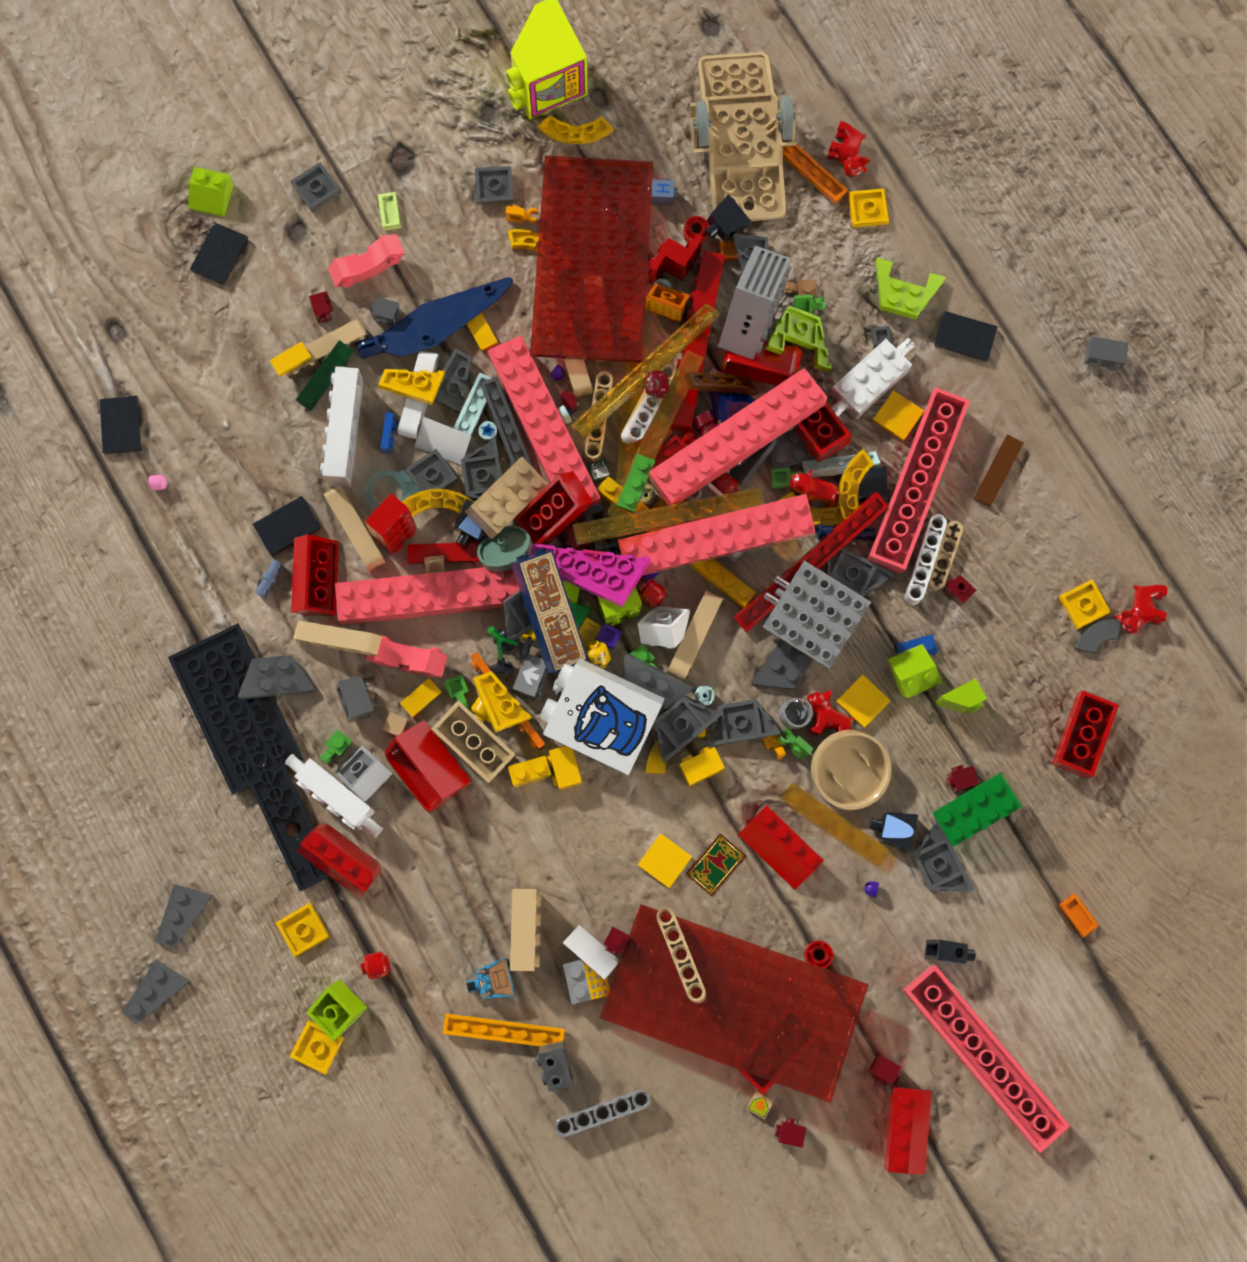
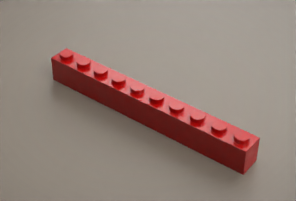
(706, 292)

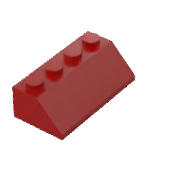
(314, 576)
(780, 847)
(907, 1130)

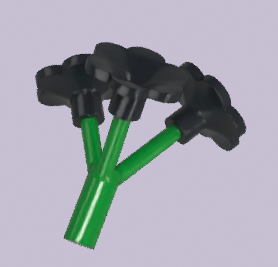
(503, 644)

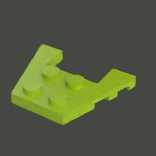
(904, 297)
(803, 330)

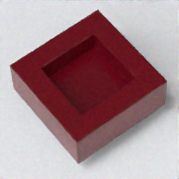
(569, 401)

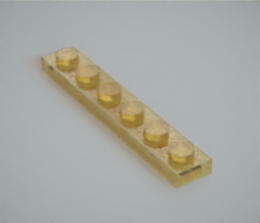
(835, 824)

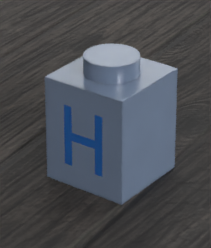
(663, 192)

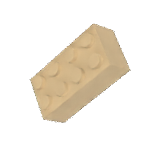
(506, 498)
(472, 742)
(524, 930)

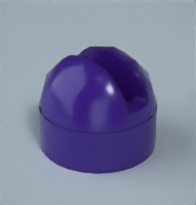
(557, 373)
(871, 888)

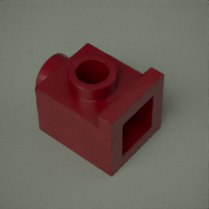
(321, 306)

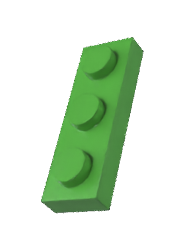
(635, 483)

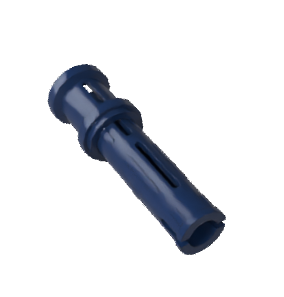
(865, 534)

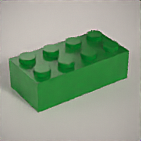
(978, 808)

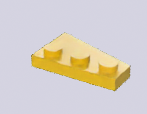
(413, 385)
(499, 704)

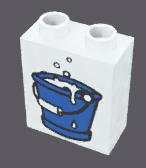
(601, 715)

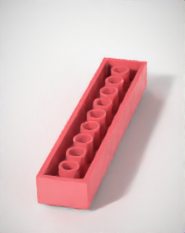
(538, 413)
(737, 438)
(918, 481)
(722, 534)
(423, 595)
(985, 1058)

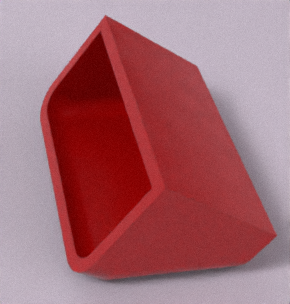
(766, 366)
(426, 766)
(340, 859)

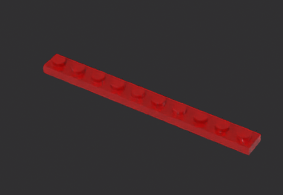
(816, 556)

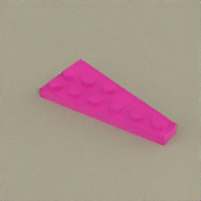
(599, 572)

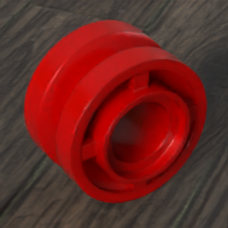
(695, 221)
(824, 947)

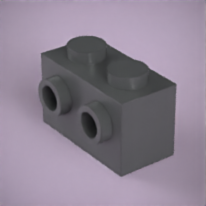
(1106, 353)
(355, 699)
(555, 1066)

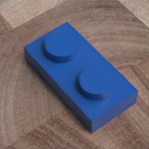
(388, 440)
(927, 641)

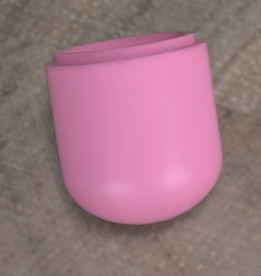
(158, 482)

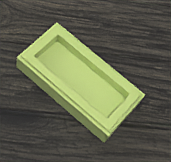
(389, 211)

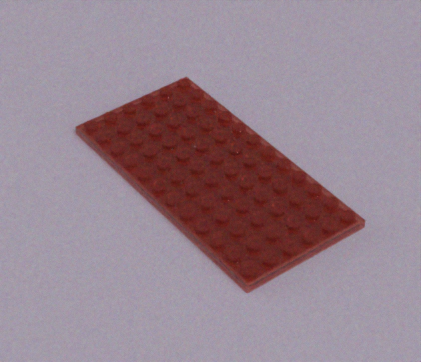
(592, 259)
(758, 1009)

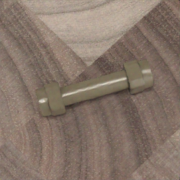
(865, 290)

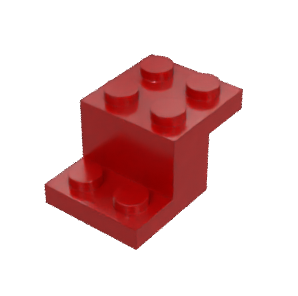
(675, 258)

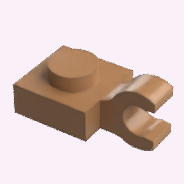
(803, 287)

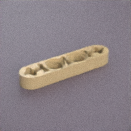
(946, 556)

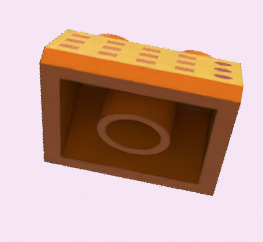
(667, 302)

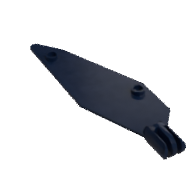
(433, 321)

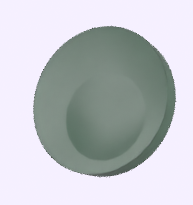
(503, 549)

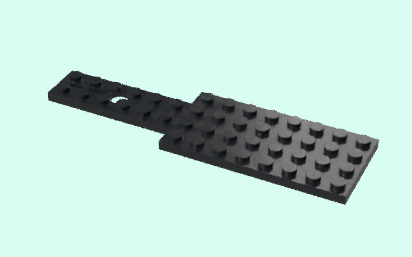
(247, 738)

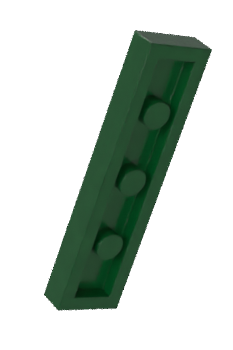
(322, 377)

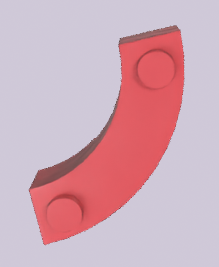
(378, 258)
(410, 659)

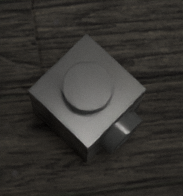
(385, 311)

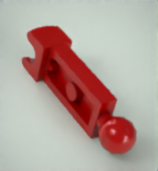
(673, 446)

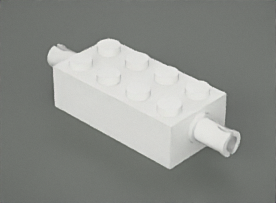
(871, 378)
(338, 797)

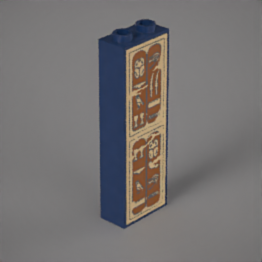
(549, 609)

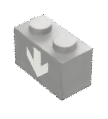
(531, 677)

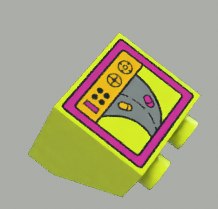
(546, 62)

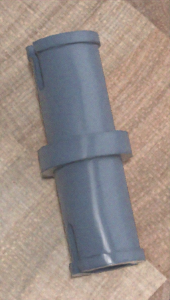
(269, 578)

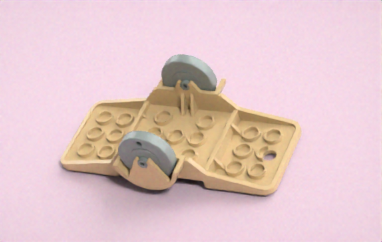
(743, 132)

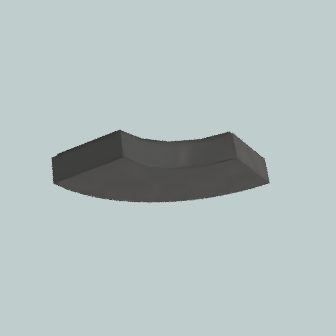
(1097, 633)

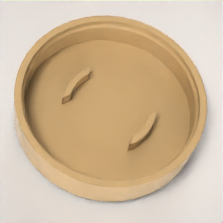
(851, 769)

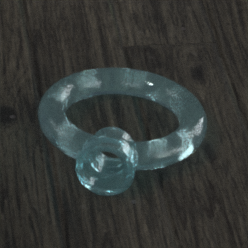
(403, 479)

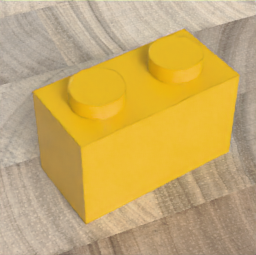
(701, 766)
(565, 767)
(529, 771)

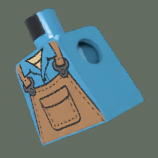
(493, 980)

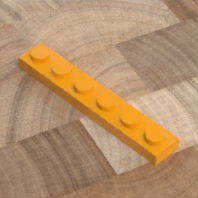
(501, 1030)

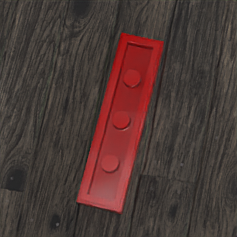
(451, 551)

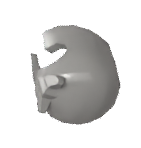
(795, 713)

